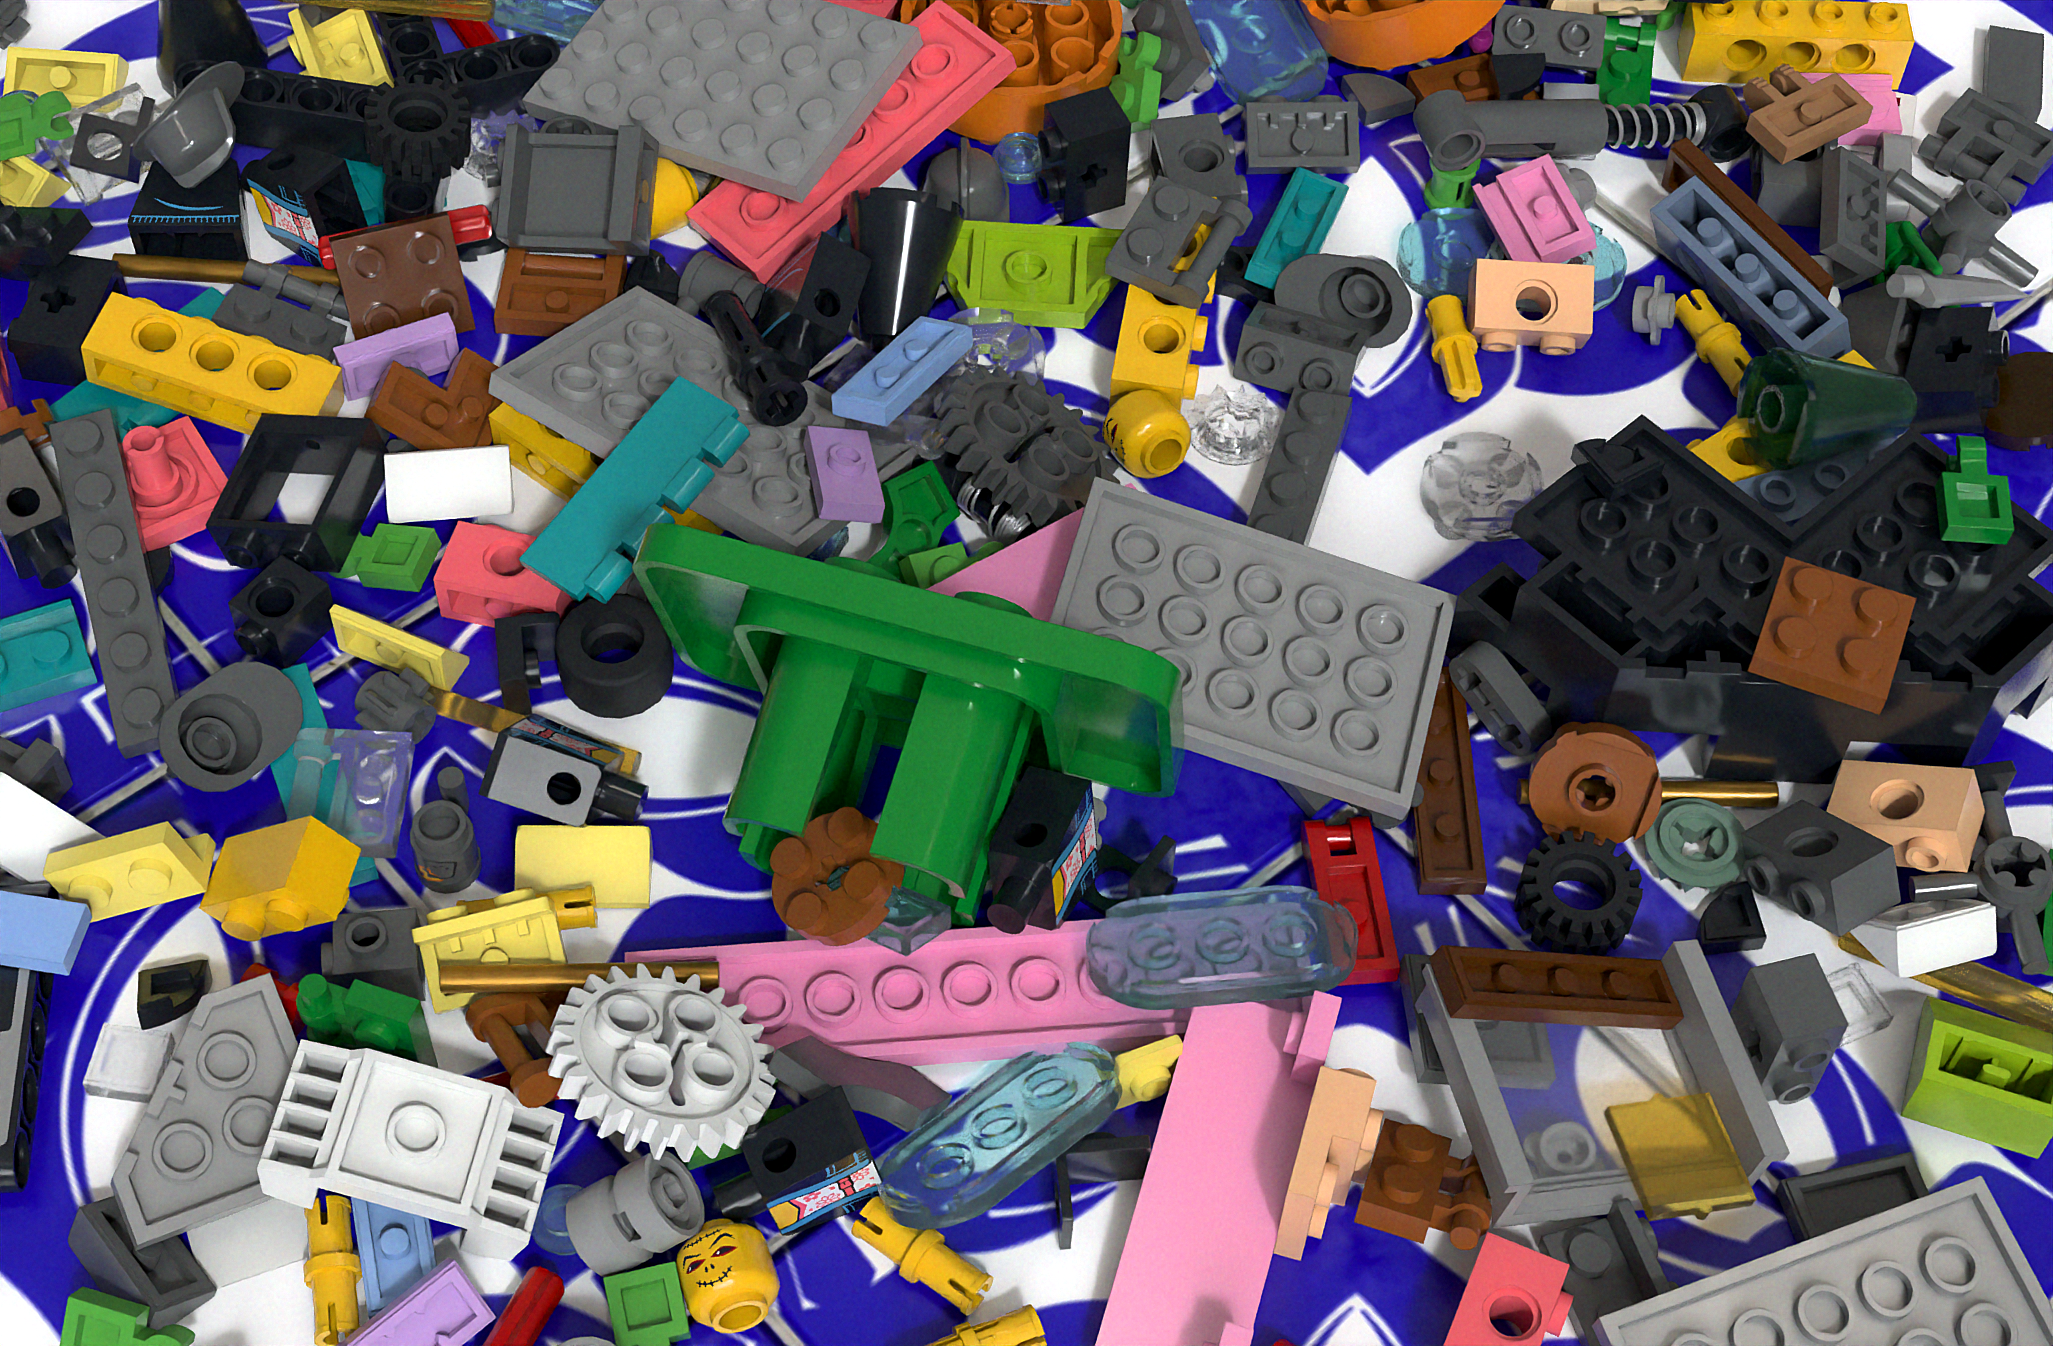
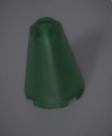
(1817, 407)

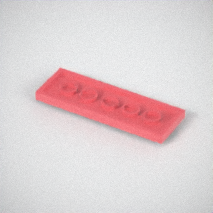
(931, 93)

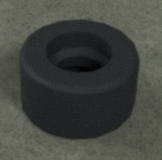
(621, 687)

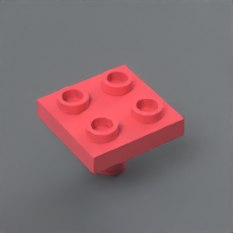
(172, 481)

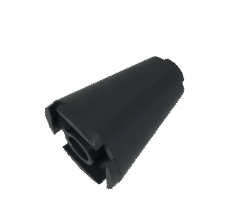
(205, 32)
(909, 256)

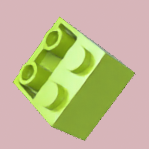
(1981, 1078)

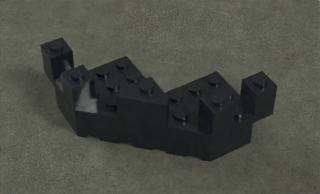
(1668, 590)

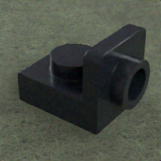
(520, 647)

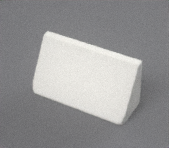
(449, 483)
(33, 829)
(1930, 935)

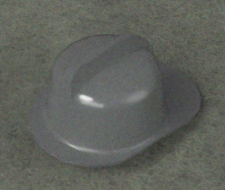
(196, 128)
(971, 180)
(1349, 291)
(230, 726)

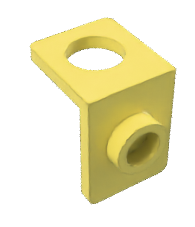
(1147, 1070)

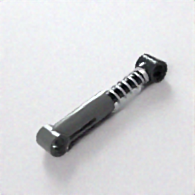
(1464, 130)

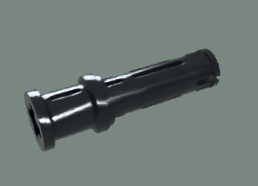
(731, 321)

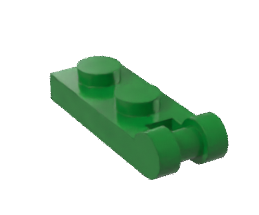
(1623, 73)

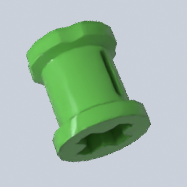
(1444, 185)

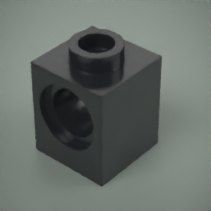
(281, 613)

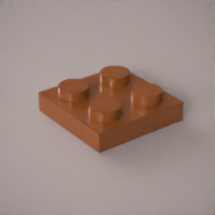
(1832, 635)

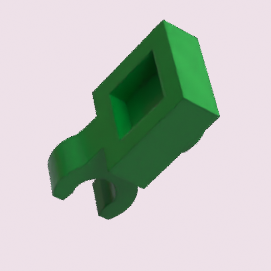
(1969, 500)

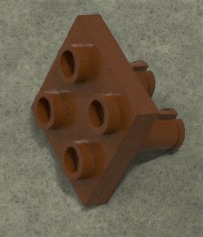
(401, 275)

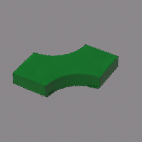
(913, 517)

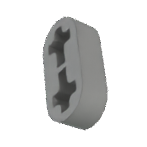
(1890, 155)

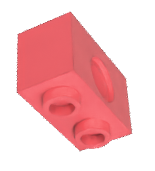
(486, 581)
(1511, 1286)

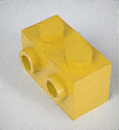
(280, 879)

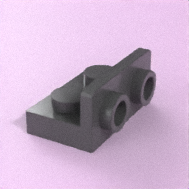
(1565, 37)
(1306, 135)
(1853, 217)
(1299, 351)
(1609, 1266)

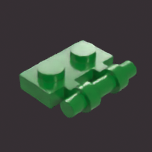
(364, 1019)

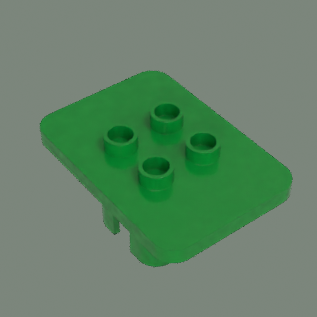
(873, 662)

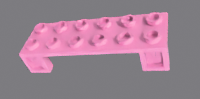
(1218, 1176)

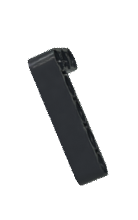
(488, 75)
(321, 116)

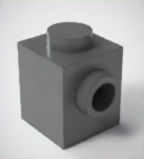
(376, 950)

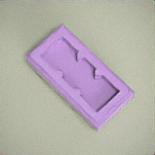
(421, 345)
(843, 474)
(432, 1312)

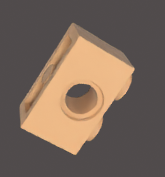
(1560, 289)
(1919, 809)

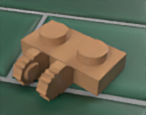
(1801, 116)

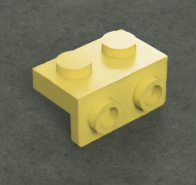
(340, 48)
(132, 870)
(515, 932)

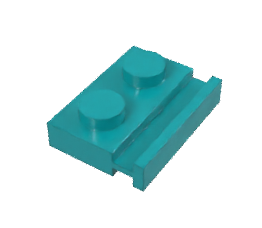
(42, 655)

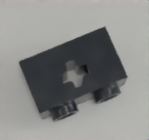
(1084, 154)
(59, 316)
(1956, 369)

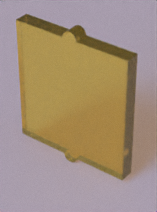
(1679, 1156)

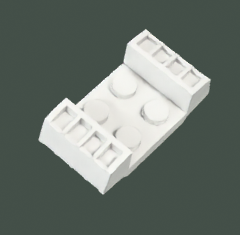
(411, 1144)

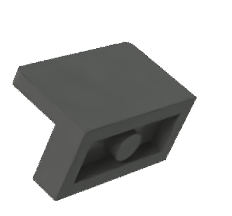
(1882, 327)

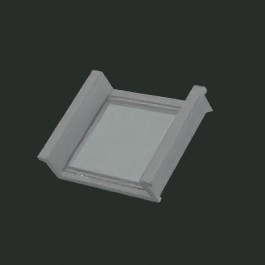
(1541, 1091)

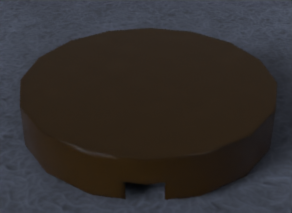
(2024, 403)

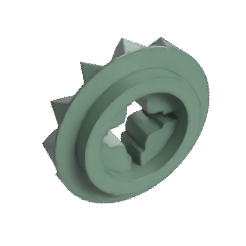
(1692, 821)

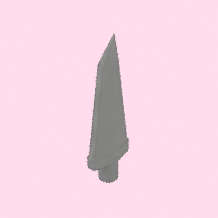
(1948, 289)

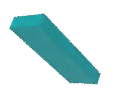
(1297, 225)

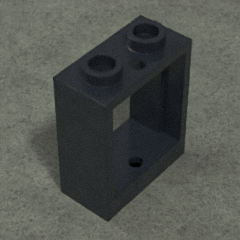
(285, 445)

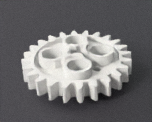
(661, 1062)

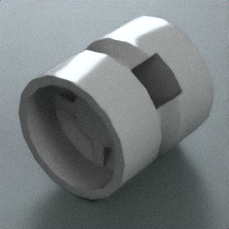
(634, 1214)

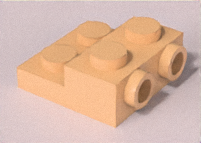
(1331, 1154)

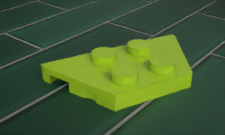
(1033, 271)

